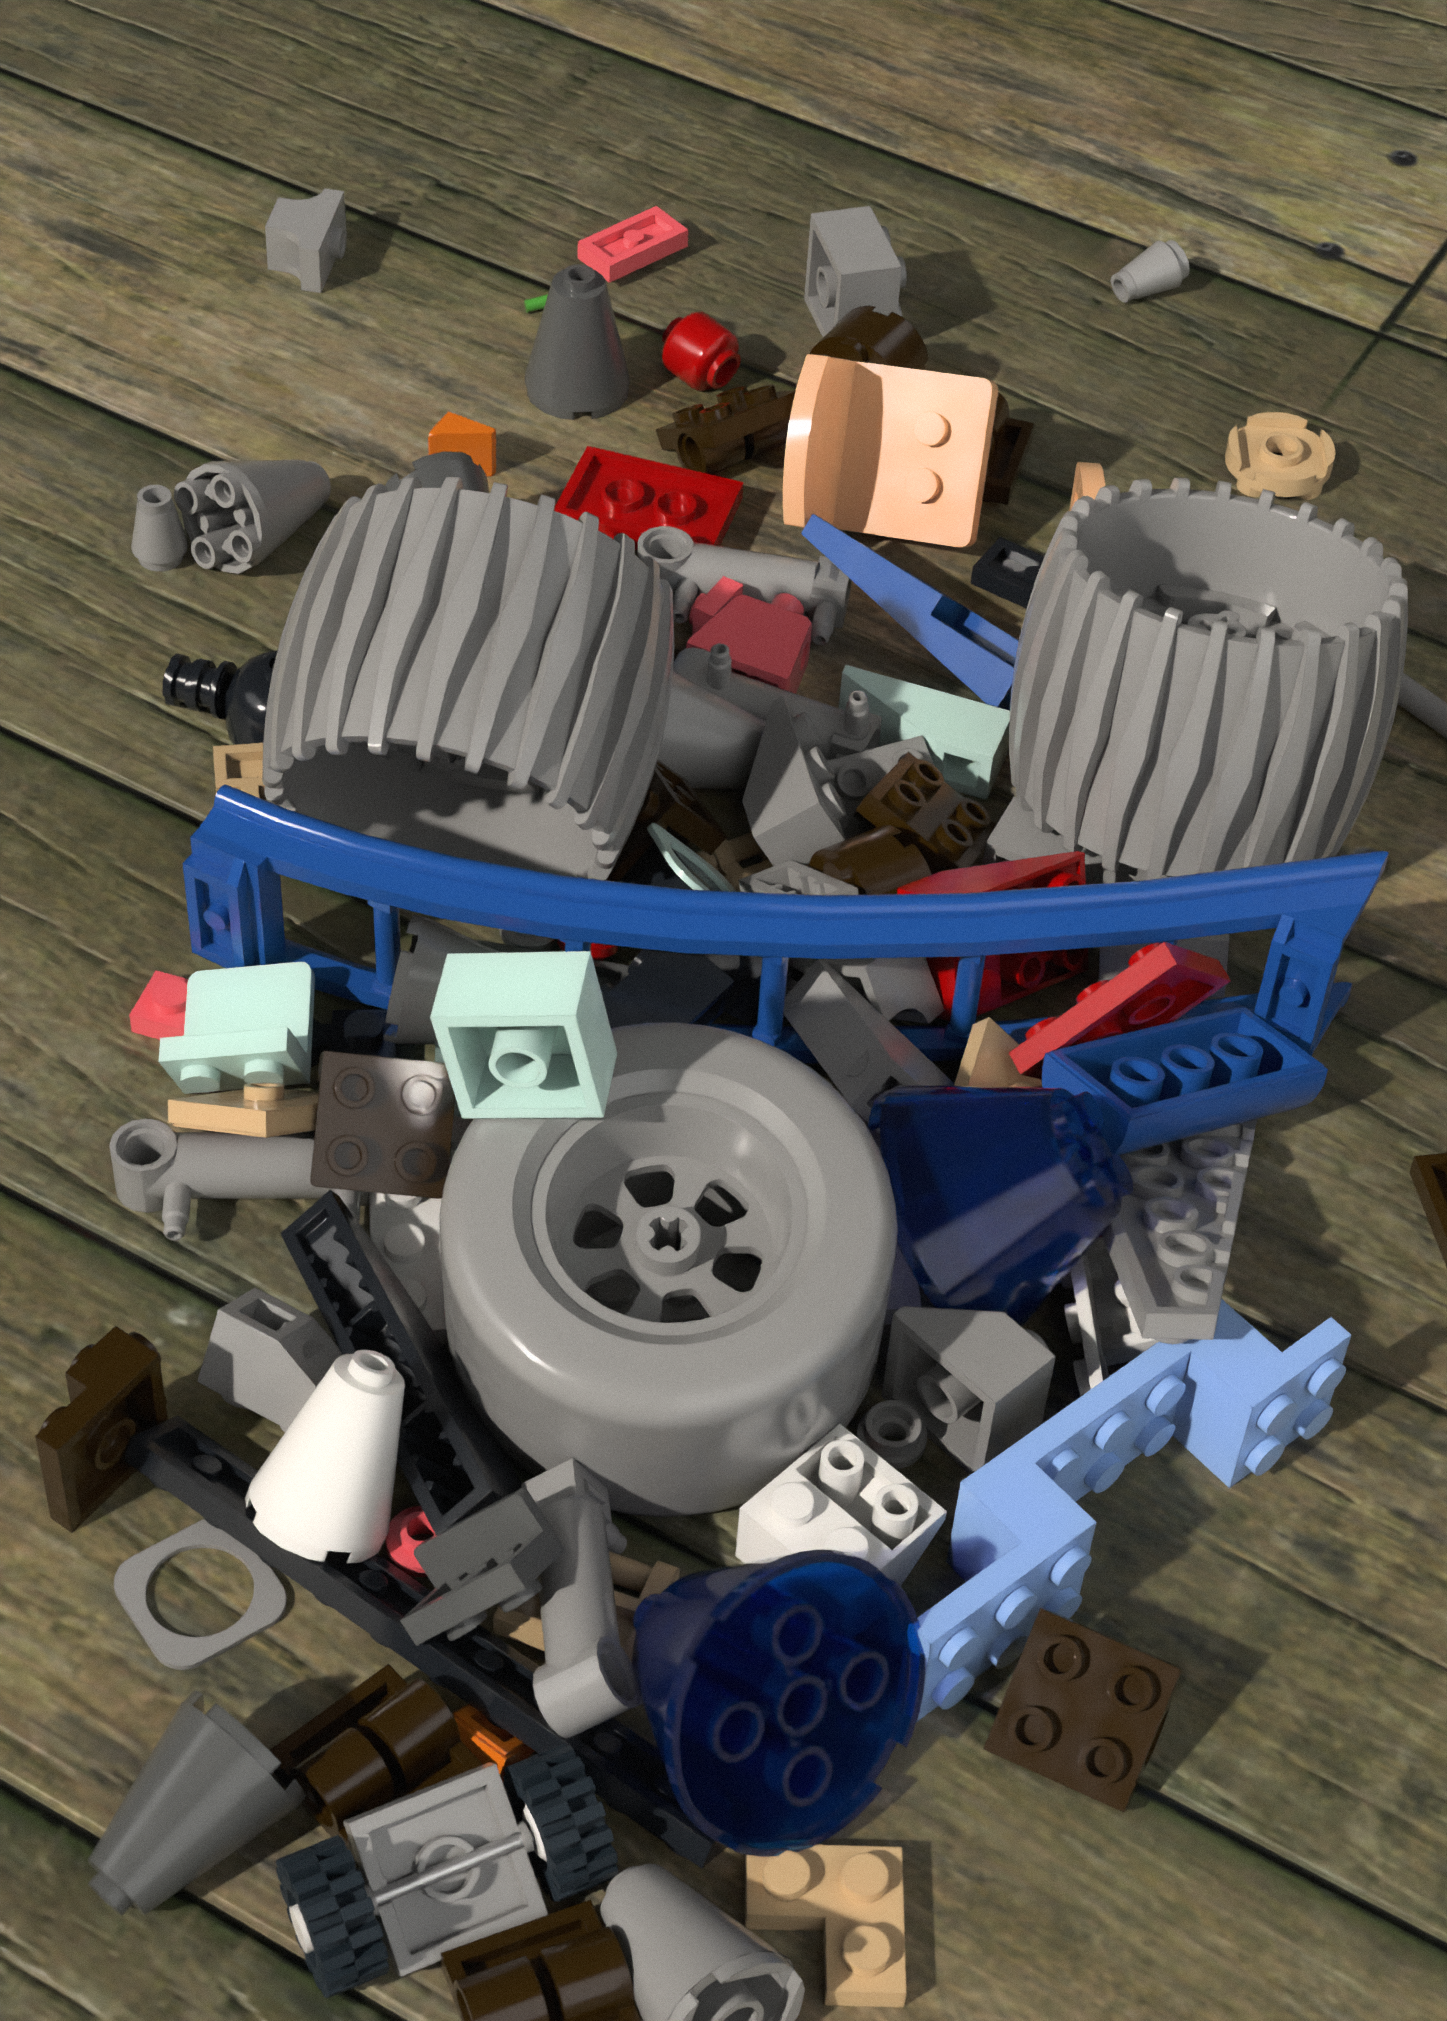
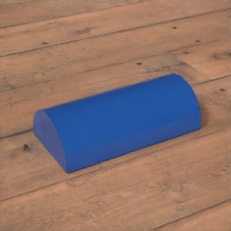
(1187, 1077)

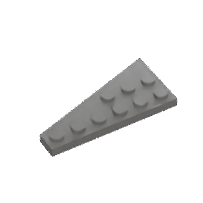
(1180, 1231)

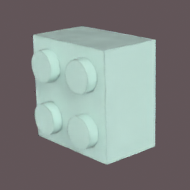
(524, 1035)

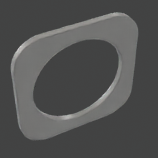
(190, 1652)

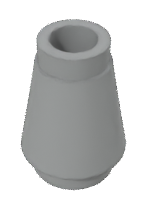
(1151, 272)
(157, 530)

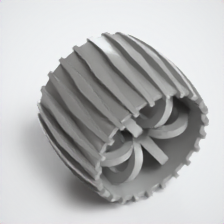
(473, 679)
(1204, 679)

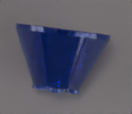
(996, 1189)
(779, 1693)

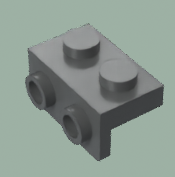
(481, 1564)

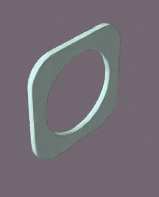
(667, 842)

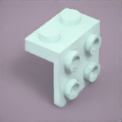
(243, 1029)

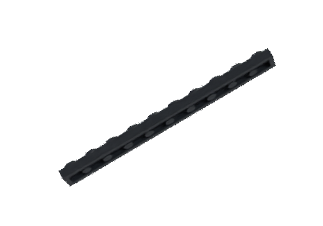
(379, 1595)

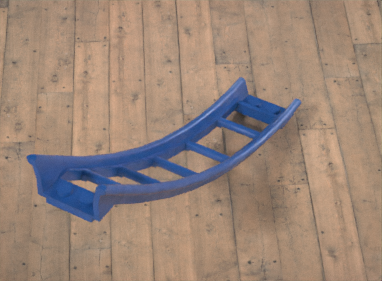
(251, 842)

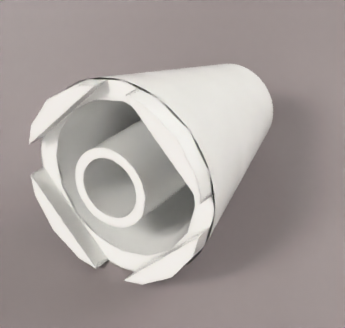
(335, 1464)

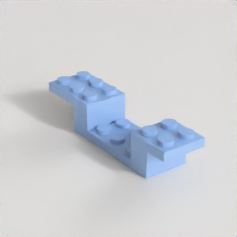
(1018, 1519)

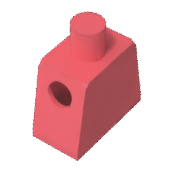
(763, 639)

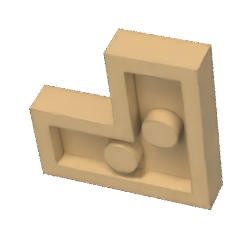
(856, 1903)

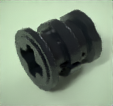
(197, 684)

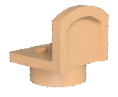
(888, 450)

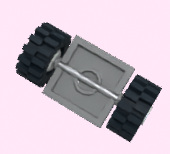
(446, 1868)

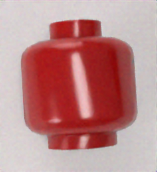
(700, 351)

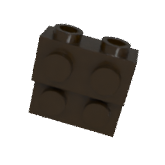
(83, 1446)

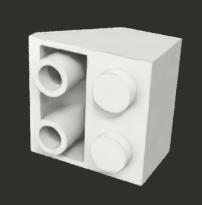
(841, 1501)

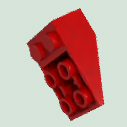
(1016, 974)

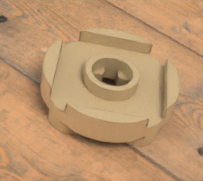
(1297, 473)

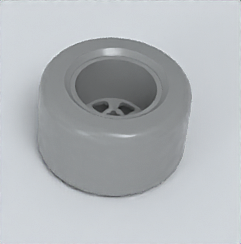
(697, 1157)

